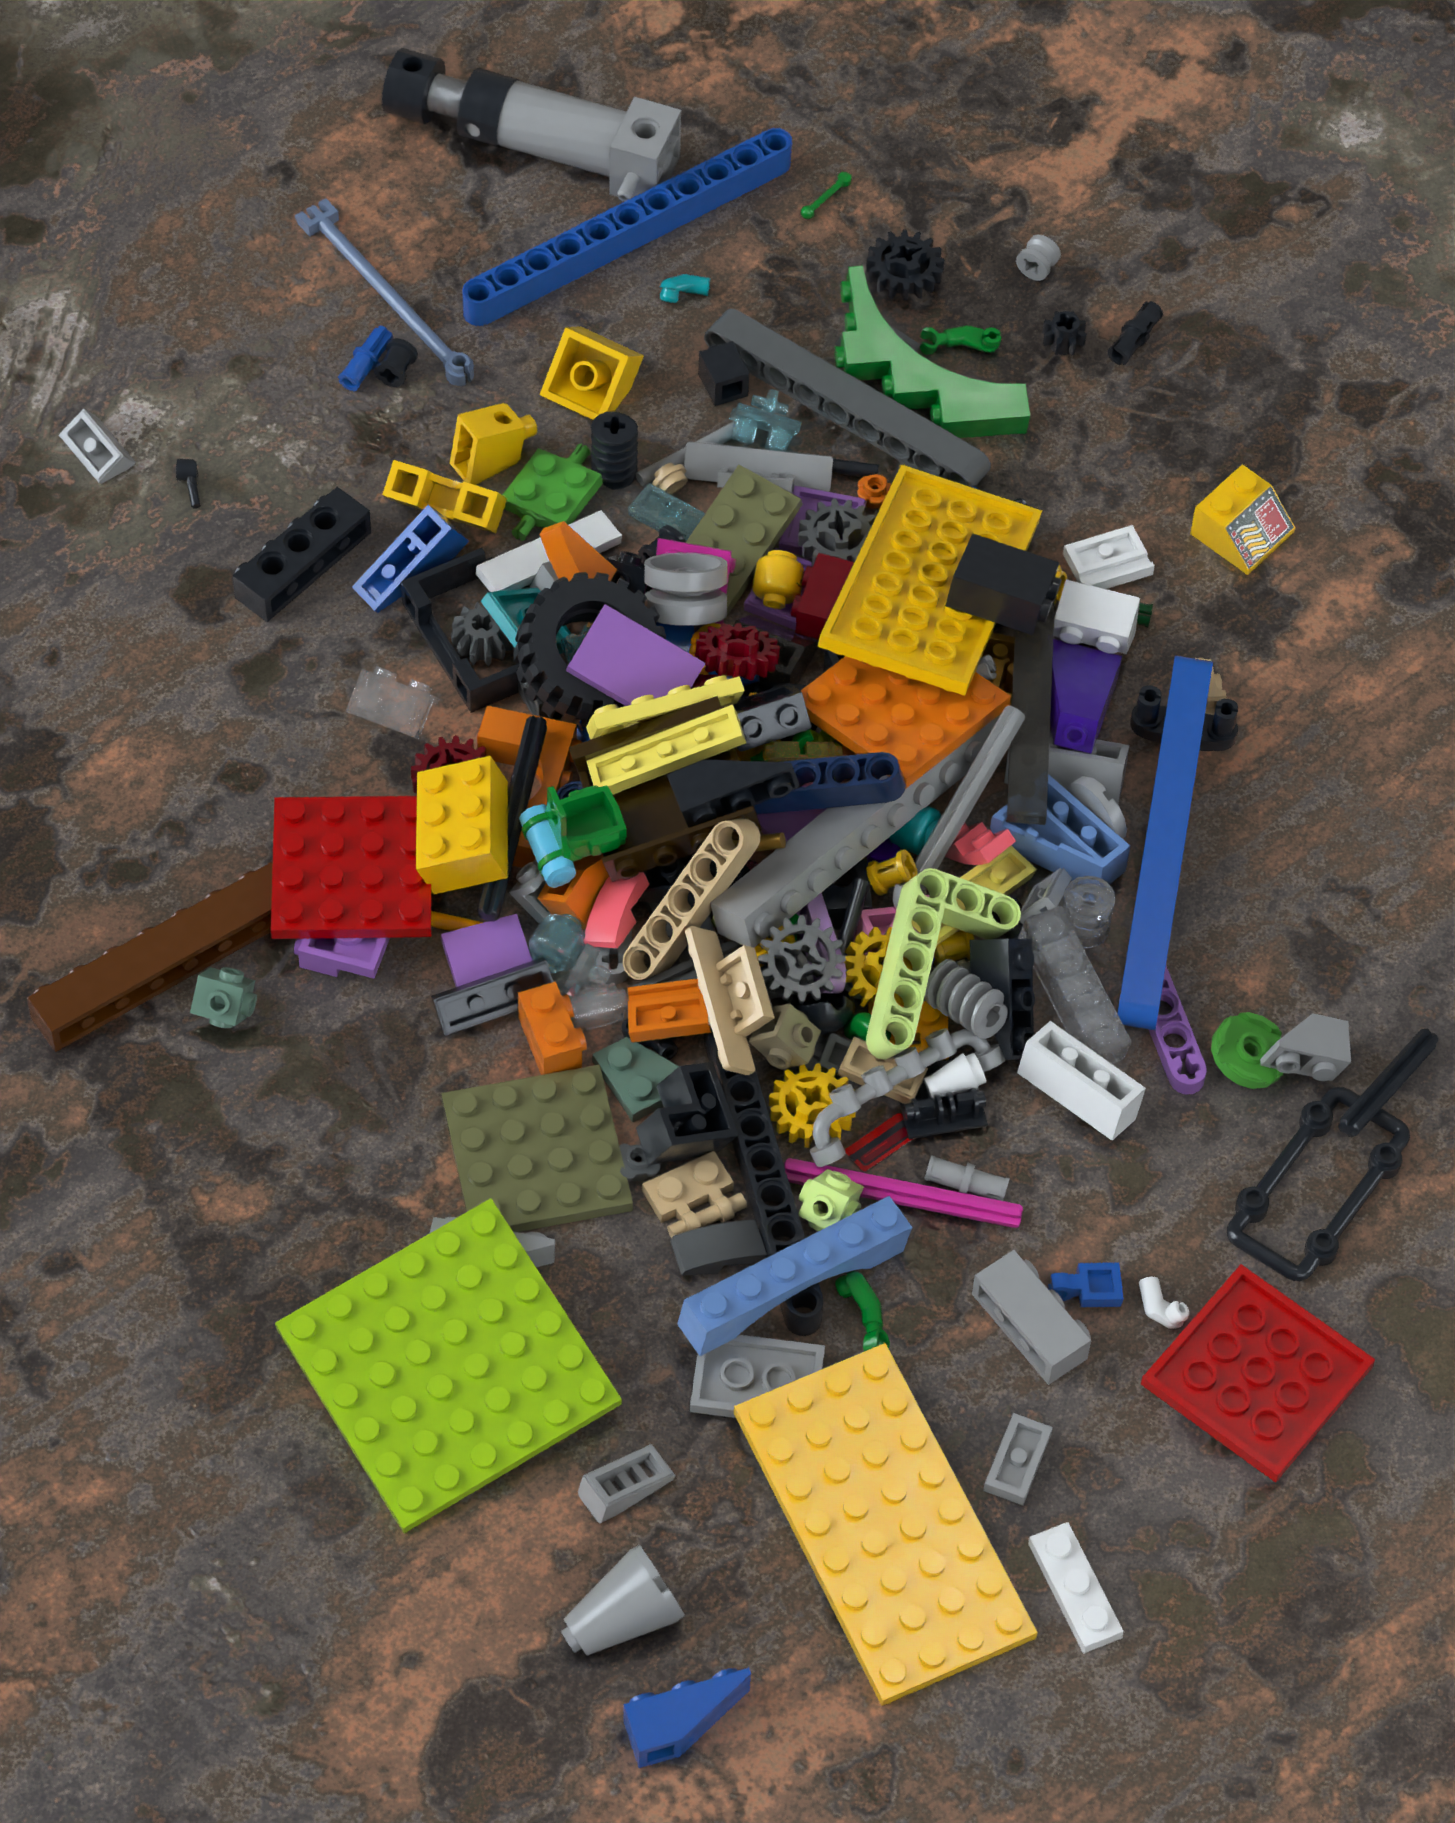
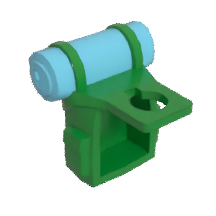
(572, 829)

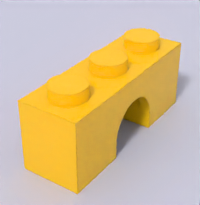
(452, 499)

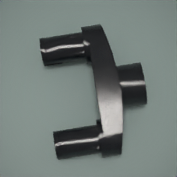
(1218, 729)

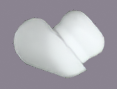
(1167, 1314)

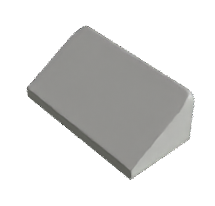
(96, 447)

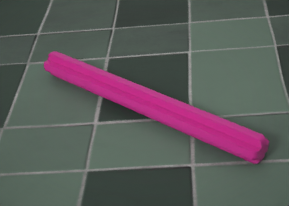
(916, 1195)

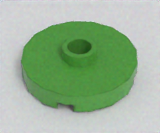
(1242, 1034)

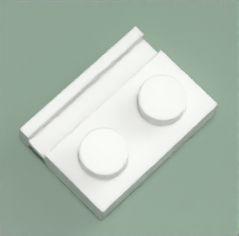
(1109, 558)

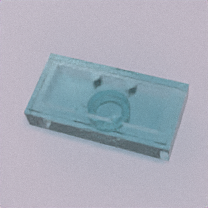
(660, 508)

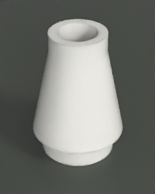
(956, 1076)

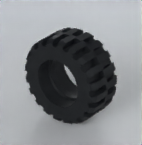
(537, 648)

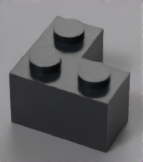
(692, 1118)

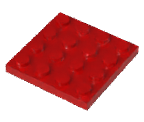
(347, 869)
(1258, 1372)

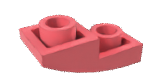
(979, 845)
(612, 914)

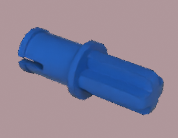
(365, 358)

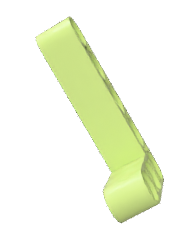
(920, 948)

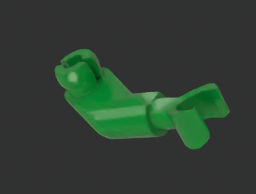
(973, 337)
(856, 1285)

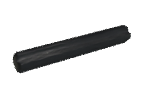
(1388, 1082)

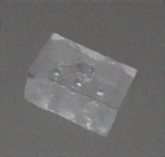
(391, 703)

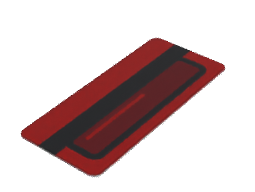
(879, 1143)

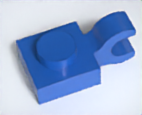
(1094, 1284)

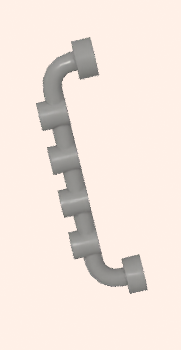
(880, 1082)

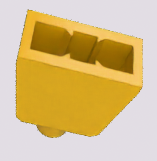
(489, 441)

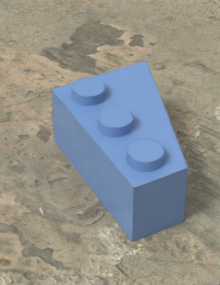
(1069, 840)

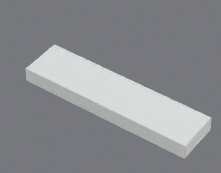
(519, 566)

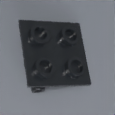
(943, 1114)

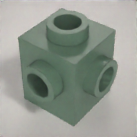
(224, 997)

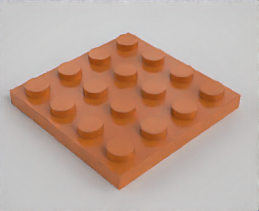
(897, 715)

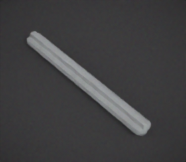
(970, 789)

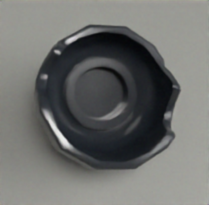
(829, 1012)

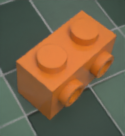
(549, 1029)

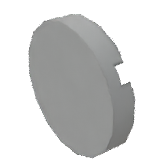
(1091, 795)

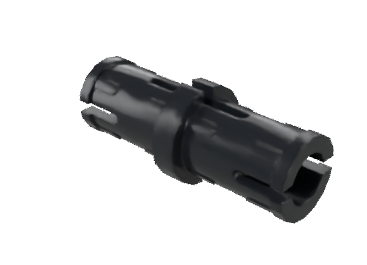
(1135, 333)

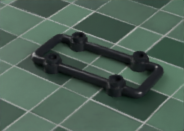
(1321, 1244)

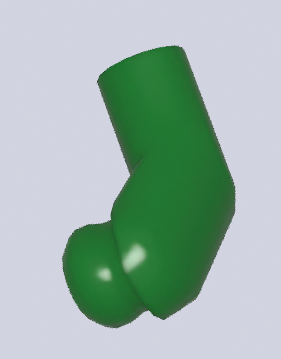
(859, 1026)

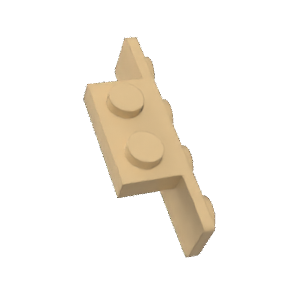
(732, 995)

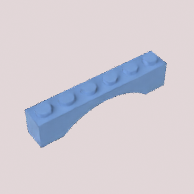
(738, 1301)

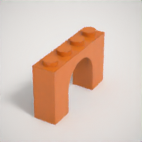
(501, 736)

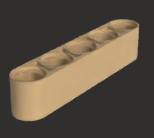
(705, 888)

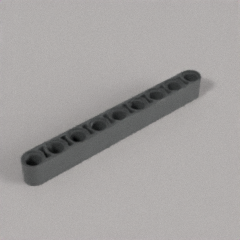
(849, 401)

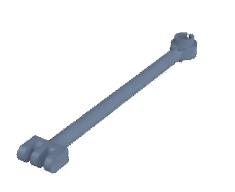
(325, 223)

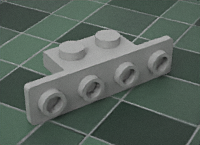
(782, 468)

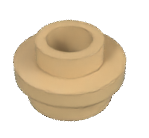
(670, 478)

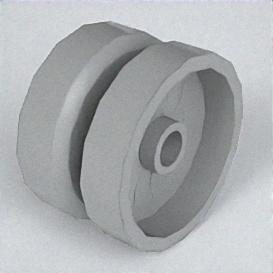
(687, 588)

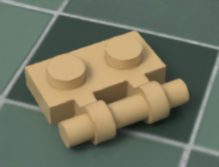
(689, 1187)

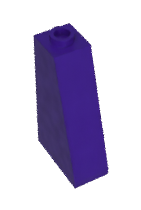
(1080, 693)

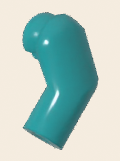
(683, 283)

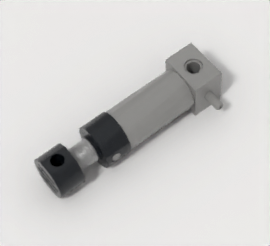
(630, 147)

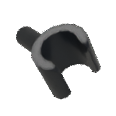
(187, 471)

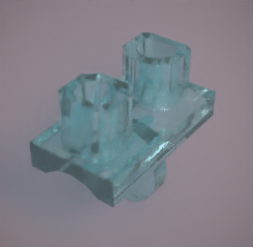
(749, 418)

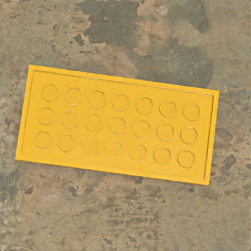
(901, 579)
(884, 1524)

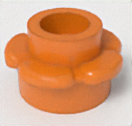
(874, 497)

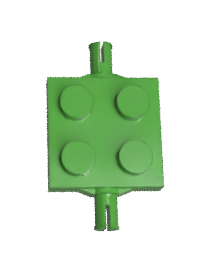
(551, 490)

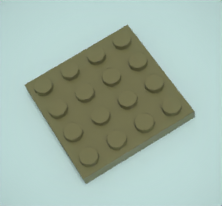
(539, 1148)

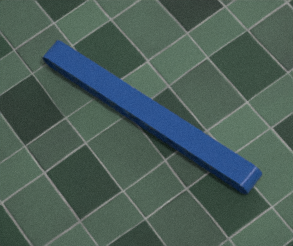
(626, 227)
(1164, 843)

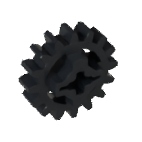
(905, 265)

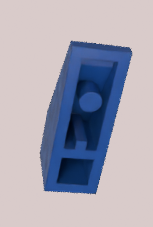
(421, 546)

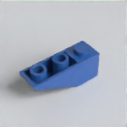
(674, 1720)

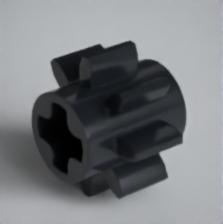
(1064, 333)

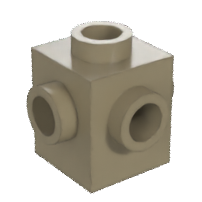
(786, 1039)

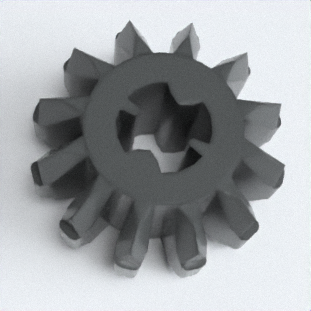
(479, 636)

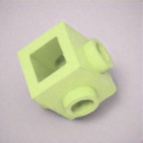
(829, 1199)

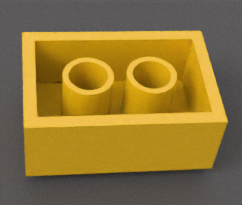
(462, 825)

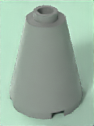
(622, 1606)

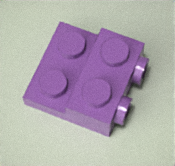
(351, 955)

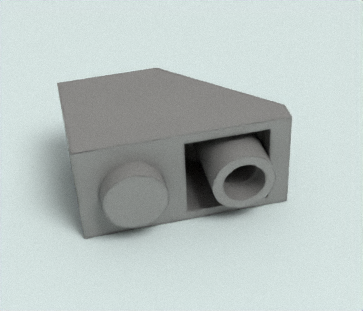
(1312, 1048)

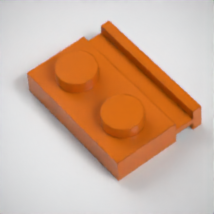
(666, 1011)

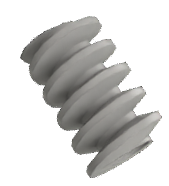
(966, 999)

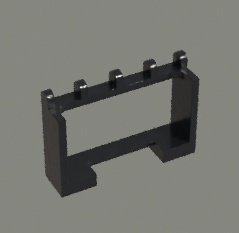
(415, 598)

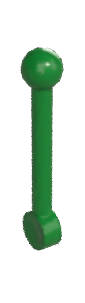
(843, 180)

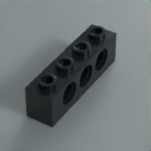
(301, 553)

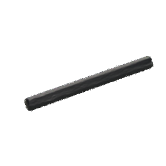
(518, 798)

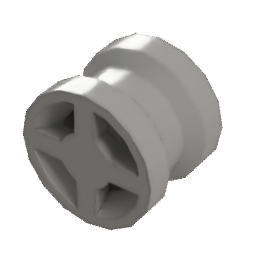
(1038, 257)

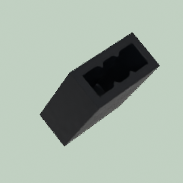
(1004, 584)

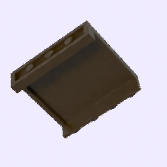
(650, 810)

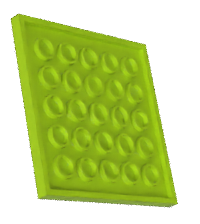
(448, 1365)

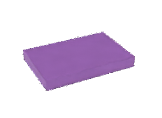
(631, 660)

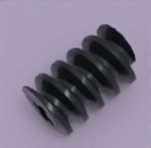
(614, 449)

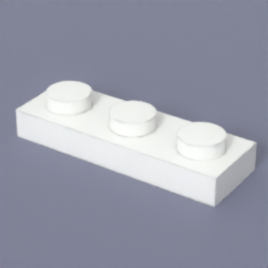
(1075, 1587)

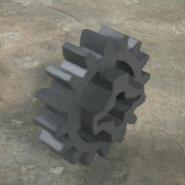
(834, 531)
(819, 966)

